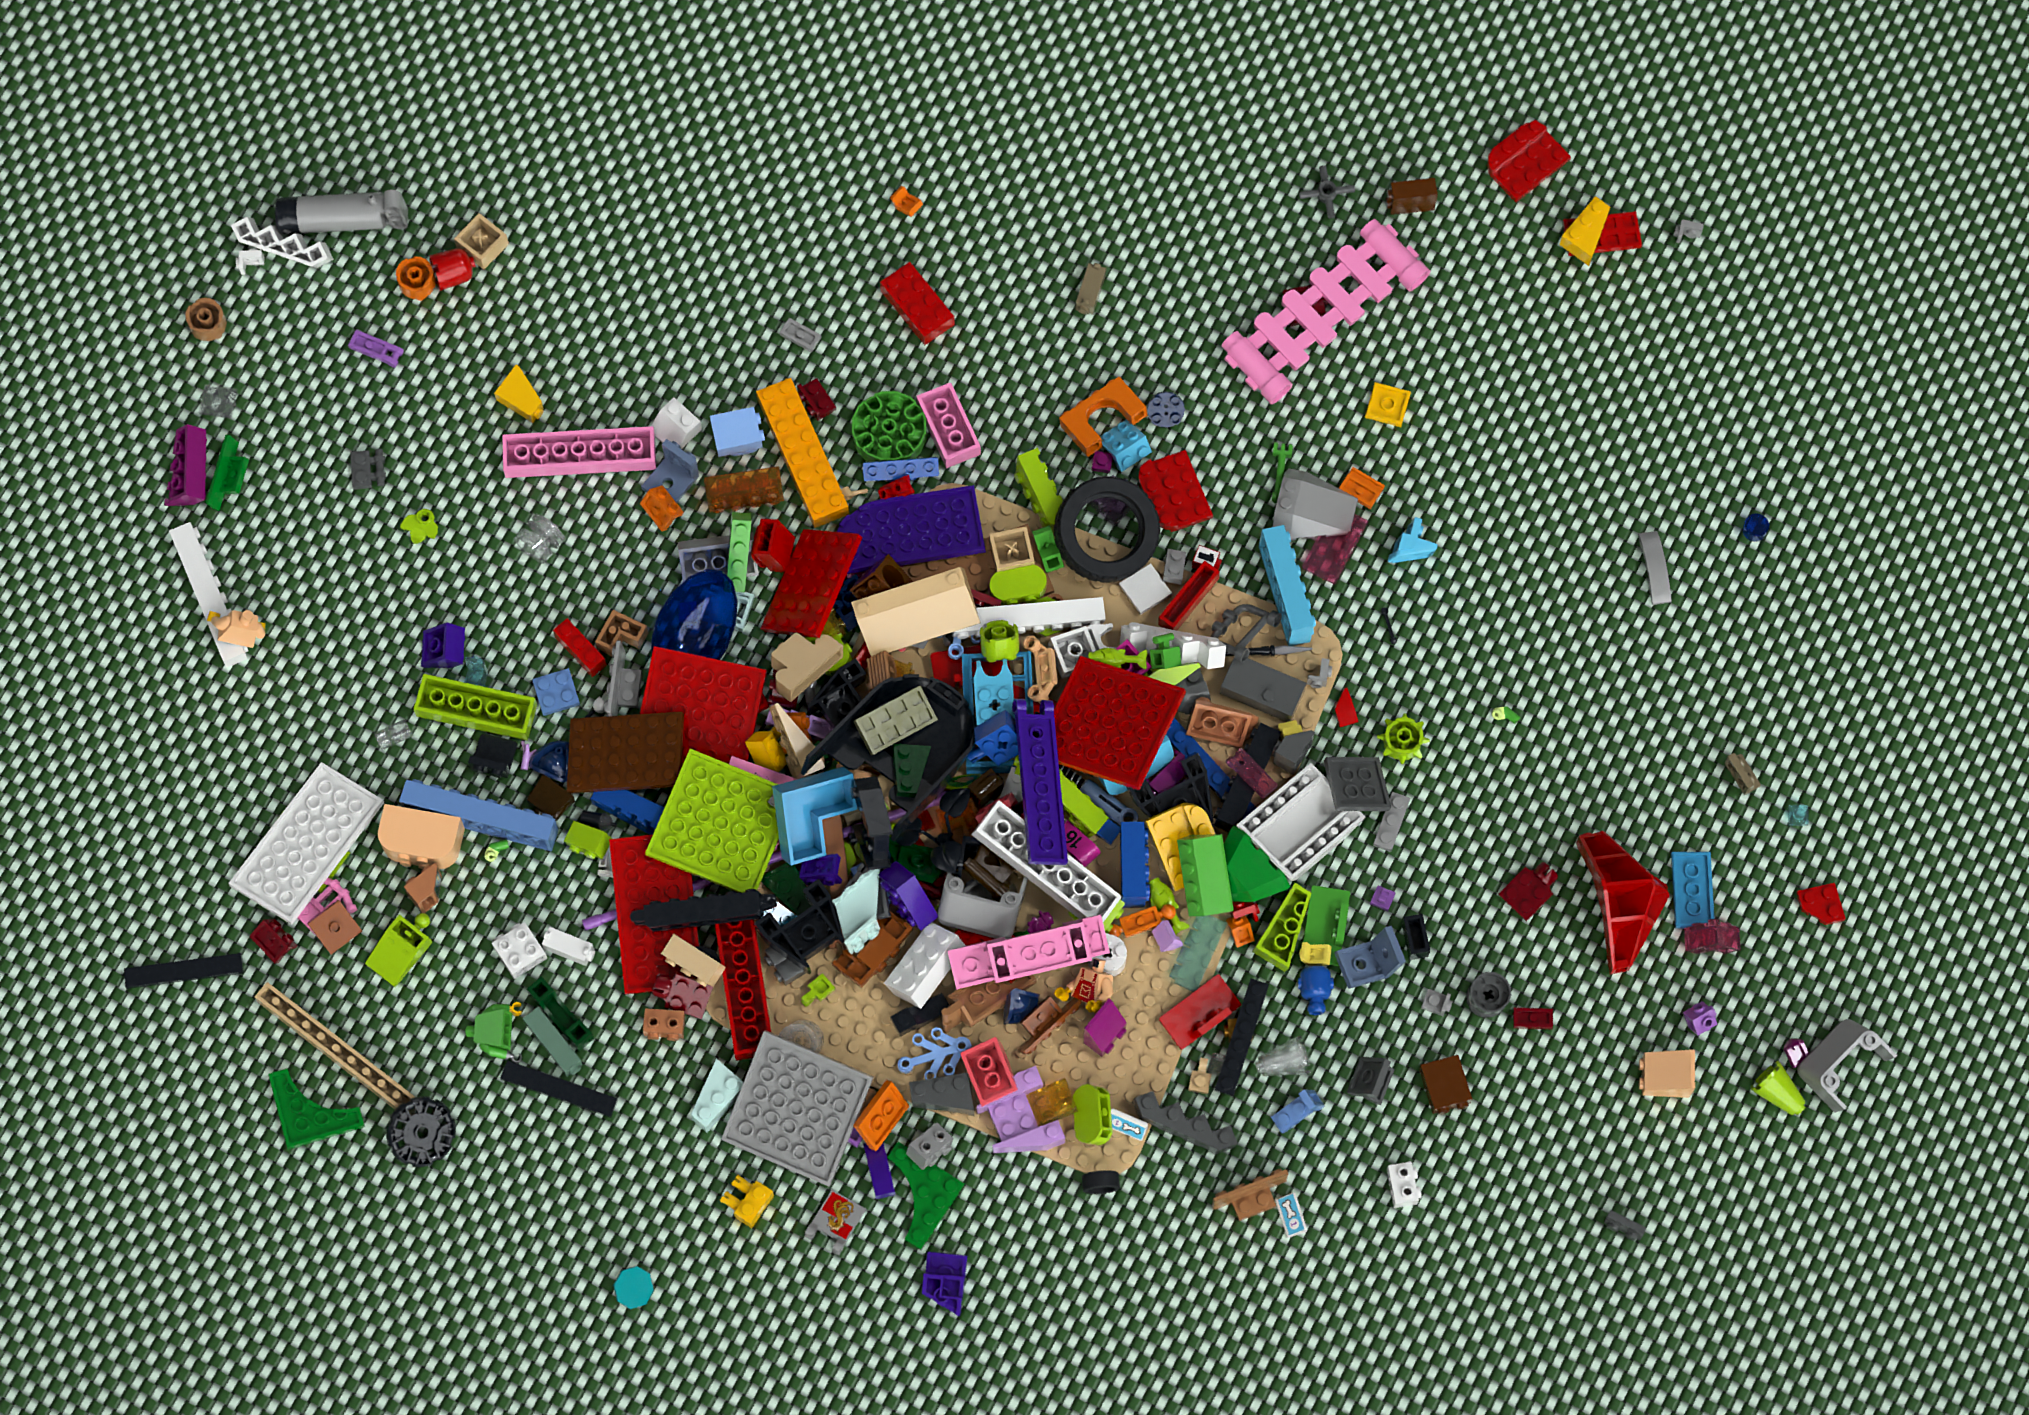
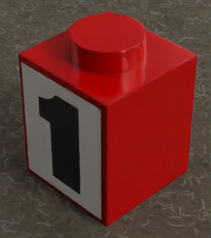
(1208, 555)

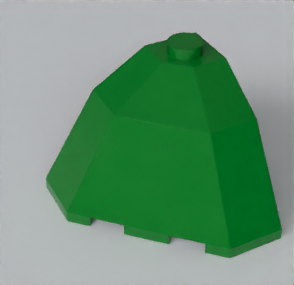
(1249, 870)

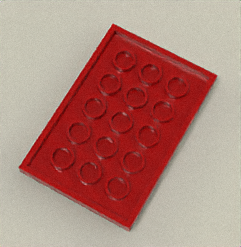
(811, 583)

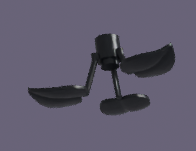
(948, 851)

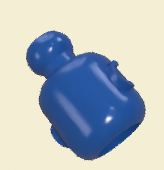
(1315, 986)

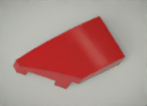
(1345, 709)

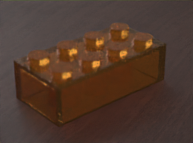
(744, 489)

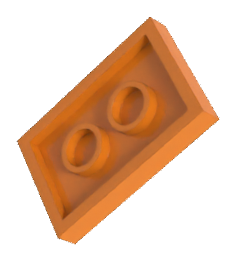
(881, 1115)

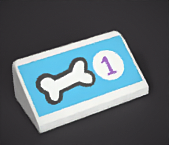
(1128, 1125)
(1291, 1215)

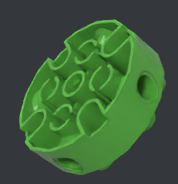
(885, 412)

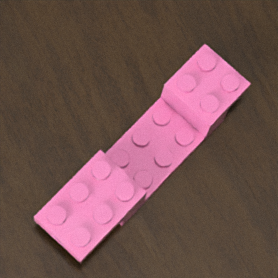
(1030, 953)

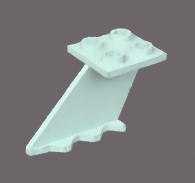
(858, 911)

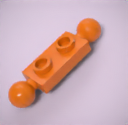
(1142, 920)

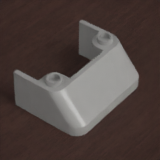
(977, 913)
(1818, 1065)

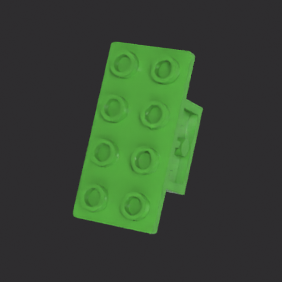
(1327, 918)

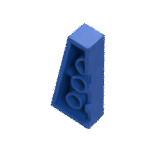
(629, 808)

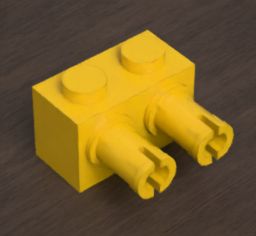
(766, 750)
(753, 1205)

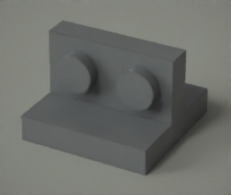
(1371, 1079)

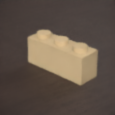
(692, 961)

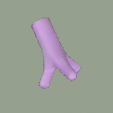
(526, 756)

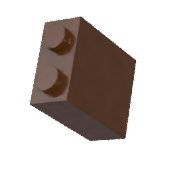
(1412, 196)
(1445, 1085)

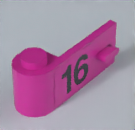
(1079, 845)

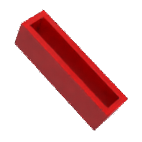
(1189, 597)

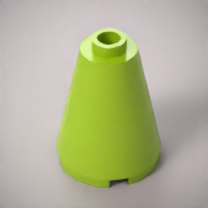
(1778, 1088)

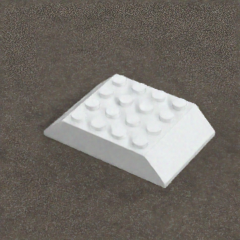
(1299, 823)

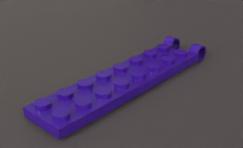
(1040, 784)

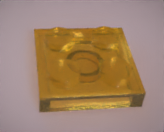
(1053, 1102)

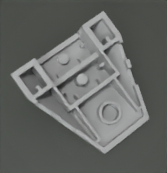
(1313, 506)

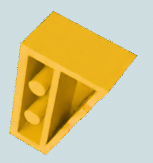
(1585, 231)

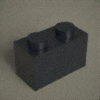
(1415, 937)

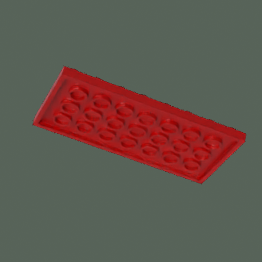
(636, 883)

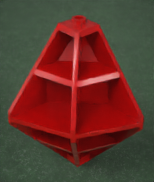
(1627, 897)

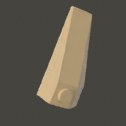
(794, 742)

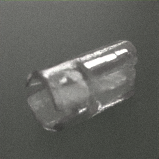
(393, 734)

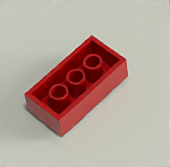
(917, 303)

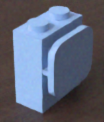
(737, 432)

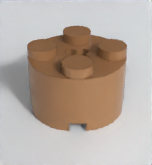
(206, 319)

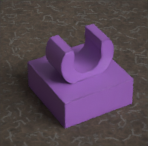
(1382, 898)

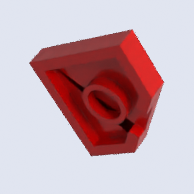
(1822, 903)

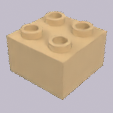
(481, 241)
(1011, 549)

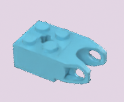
(992, 691)

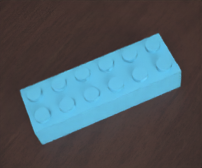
(1286, 585)

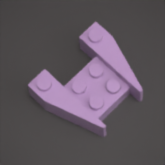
(1016, 1121)

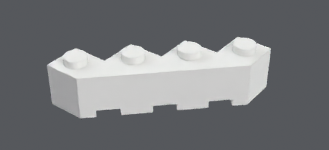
(272, 241)
(1193, 647)

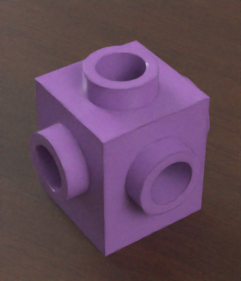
(1700, 1018)

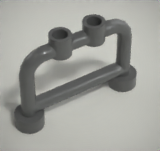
(1240, 651)

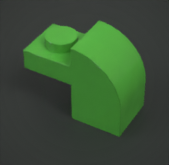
(1047, 549)

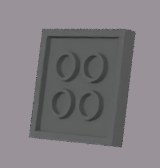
(1357, 784)

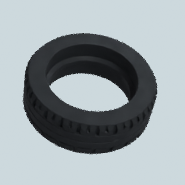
(1130, 495)

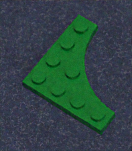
(305, 1120)
(932, 1195)

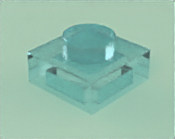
(1798, 815)

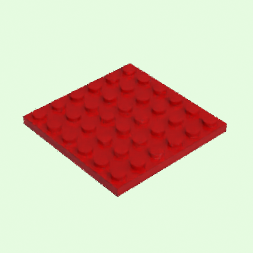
(715, 696)
(1113, 721)

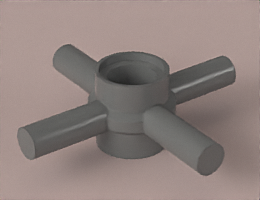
(1327, 198)

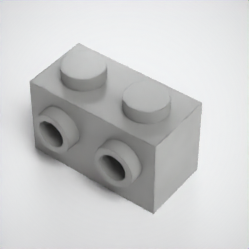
(930, 1146)

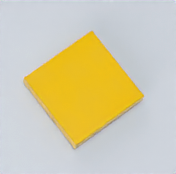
(1387, 404)

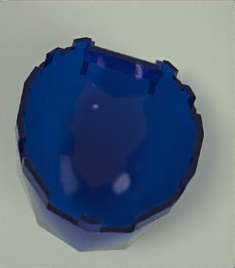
(698, 616)

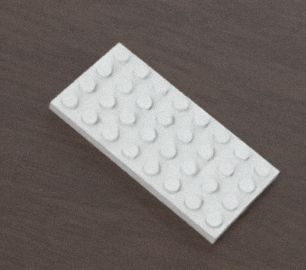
(306, 843)

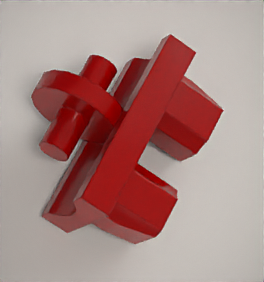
(897, 488)

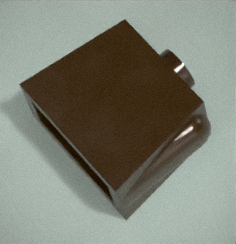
(985, 788)
(549, 798)

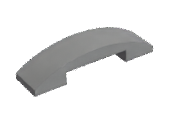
(1656, 567)

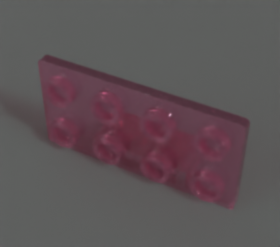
(1332, 553)

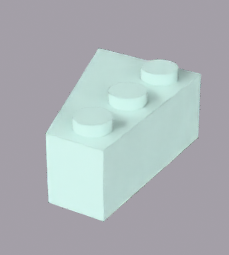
(716, 1096)

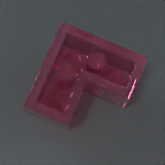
(1712, 937)

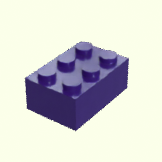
(907, 896)

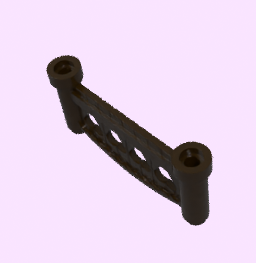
(992, 876)

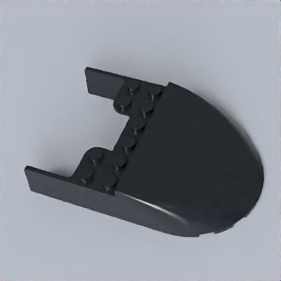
(949, 739)

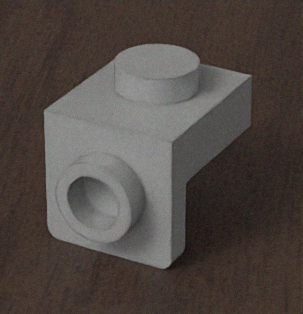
(1321, 680)

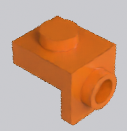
(905, 202)

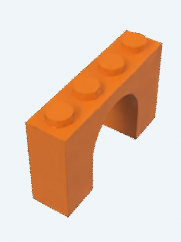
(1113, 395)

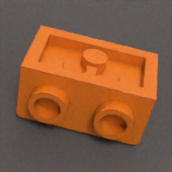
(661, 507)

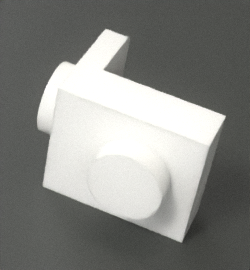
(249, 257)

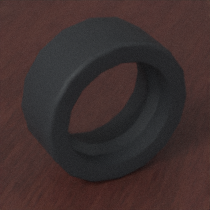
(1100, 1182)

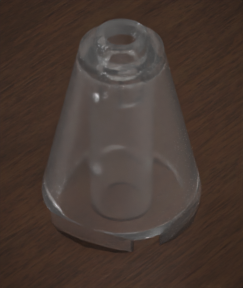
(1285, 1059)

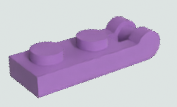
(375, 348)

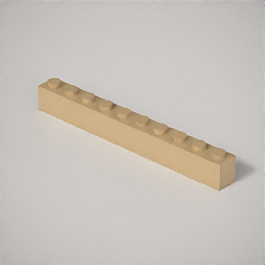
(333, 1046)

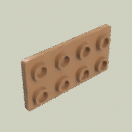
(1251, 1198)

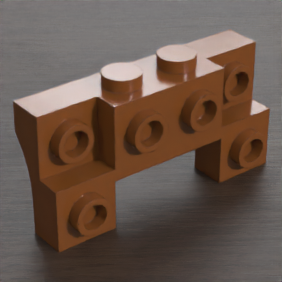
(876, 953)

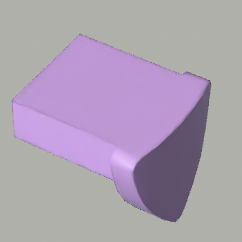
(1166, 937)

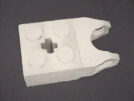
(1079, 640)

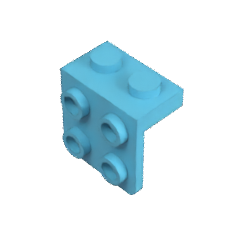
(1125, 444)

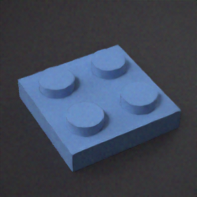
(556, 692)

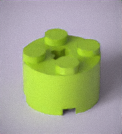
(999, 641)

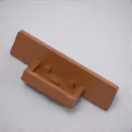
(1044, 1019)

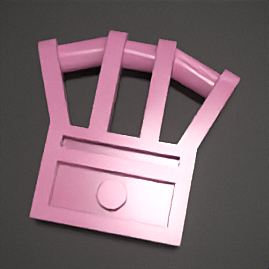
(315, 908)

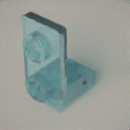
(477, 671)

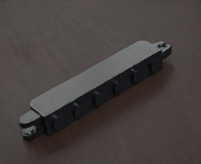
(704, 911)

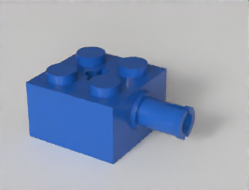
(996, 739)

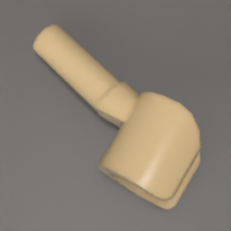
(848, 494)

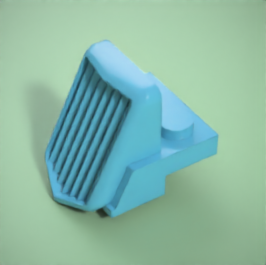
(1411, 547)

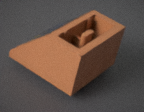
(425, 888)

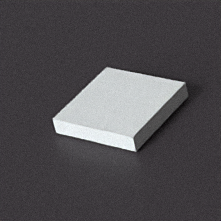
(1145, 589)

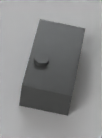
(1263, 688)

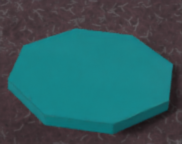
(633, 1287)

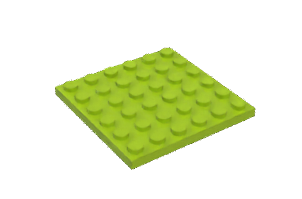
(717, 824)

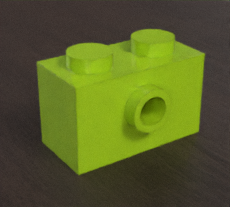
(587, 840)

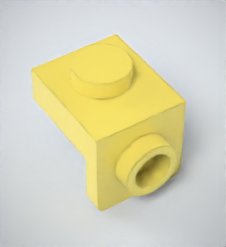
(1289, 728)
(1315, 954)

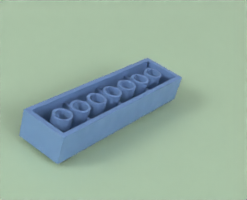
(483, 815)

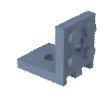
(677, 467)
(1379, 957)

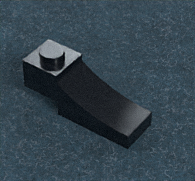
(914, 1017)

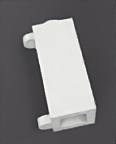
(568, 946)

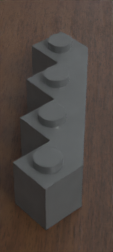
(1172, 1120)

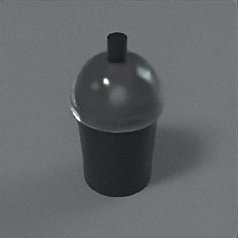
(597, 820)

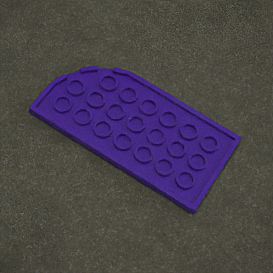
(916, 528)

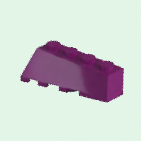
(188, 467)

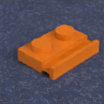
(1362, 487)

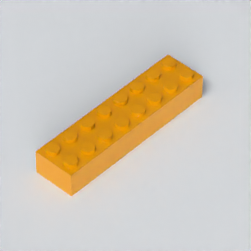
(802, 453)

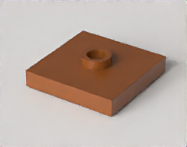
(334, 927)

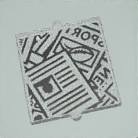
(218, 401)

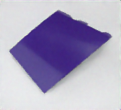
(945, 1279)

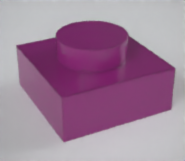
(1102, 462)

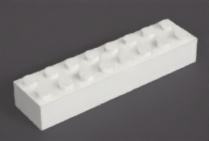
(1067, 884)

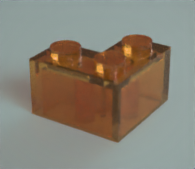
(965, 821)

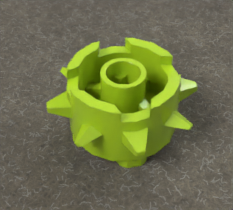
(1405, 728)

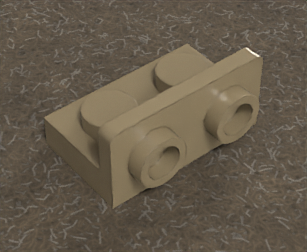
(1742, 773)

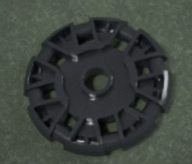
(409, 1130)

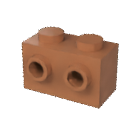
(664, 1024)

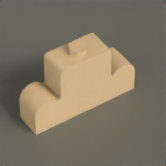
(802, 663)

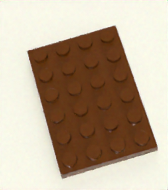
(625, 752)

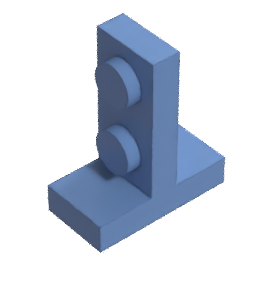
(1297, 1110)

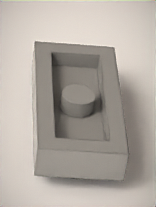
(800, 335)
(1174, 566)

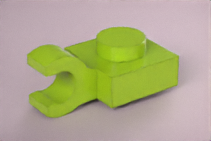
(819, 989)

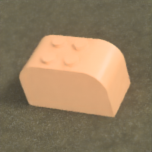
(420, 837)

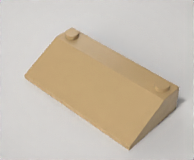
(916, 612)

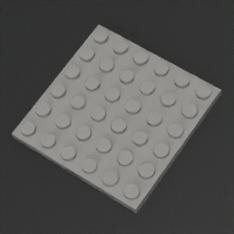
(797, 1108)

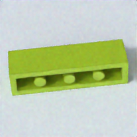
(1083, 811)

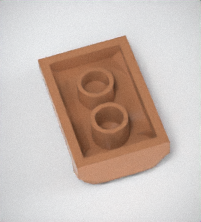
(1220, 723)

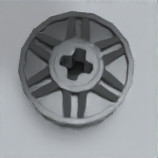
(1499, 992)

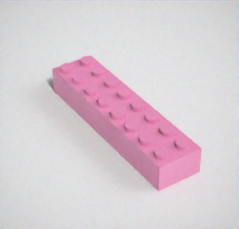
(579, 452)

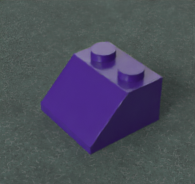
(443, 646)

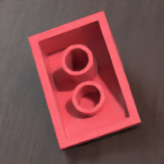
(989, 1071)

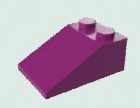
(1104, 1029)

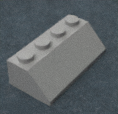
(710, 554)

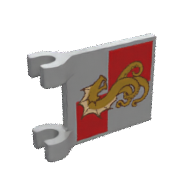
(836, 1219)

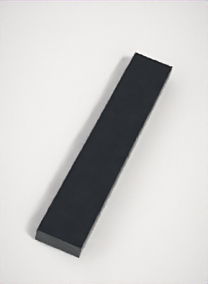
(183, 970)
(559, 1089)

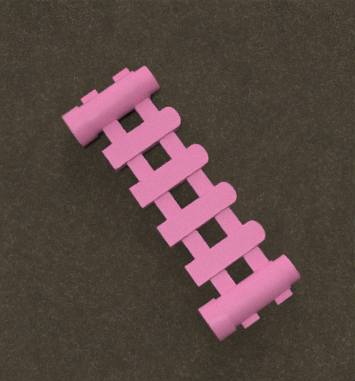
(1264, 373)

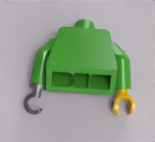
(494, 1029)

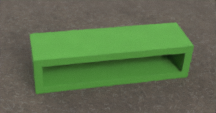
(738, 549)

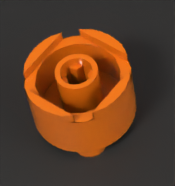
(415, 278)

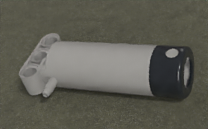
(341, 212)

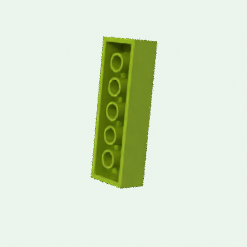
(475, 707)

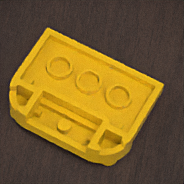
(1173, 825)

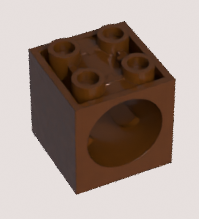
(879, 578)

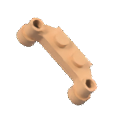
(1045, 669)

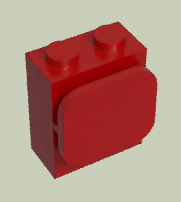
(772, 545)

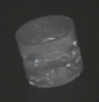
(540, 538)
(804, 1028)

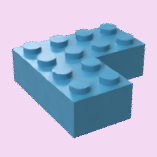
(803, 805)

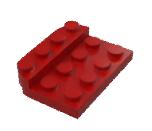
(1525, 159)
(1174, 491)

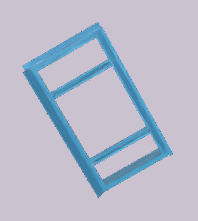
(983, 766)

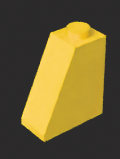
(519, 395)

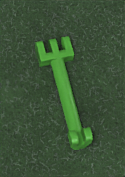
(1282, 454)

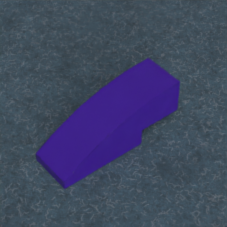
(879, 1172)

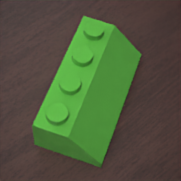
(1205, 874)

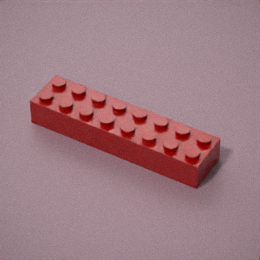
(743, 986)

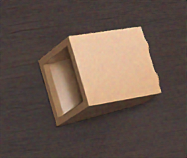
(1667, 1073)

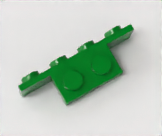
(228, 473)

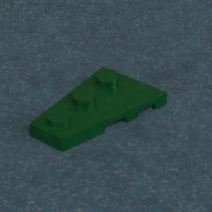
(908, 767)
(788, 887)

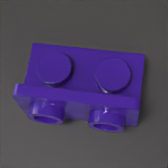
(821, 868)

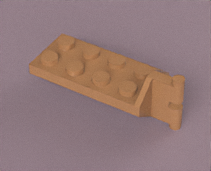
(979, 1001)

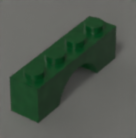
(559, 1014)

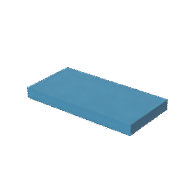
(1692, 888)

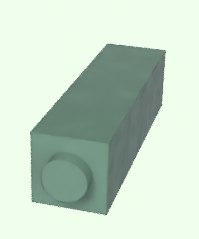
(553, 1042)

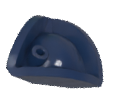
(552, 760)
(1019, 1005)

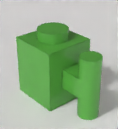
(1166, 655)

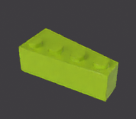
(1037, 487)
(1281, 934)

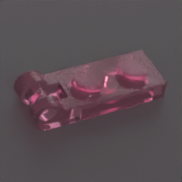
(1252, 773)

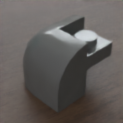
(1195, 688)

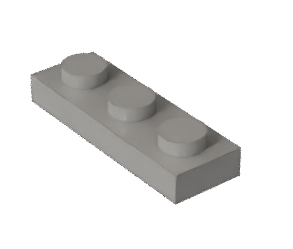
(1391, 822)

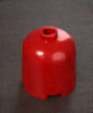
(452, 267)

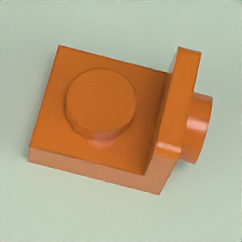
(1240, 930)

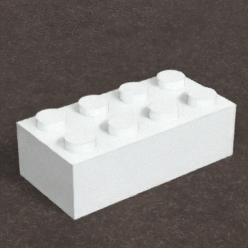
(923, 965)

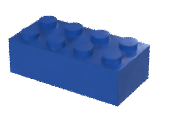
(1133, 868)

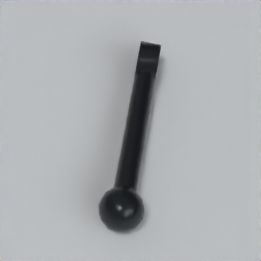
(1384, 611)

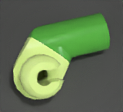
(1505, 713)
(494, 849)

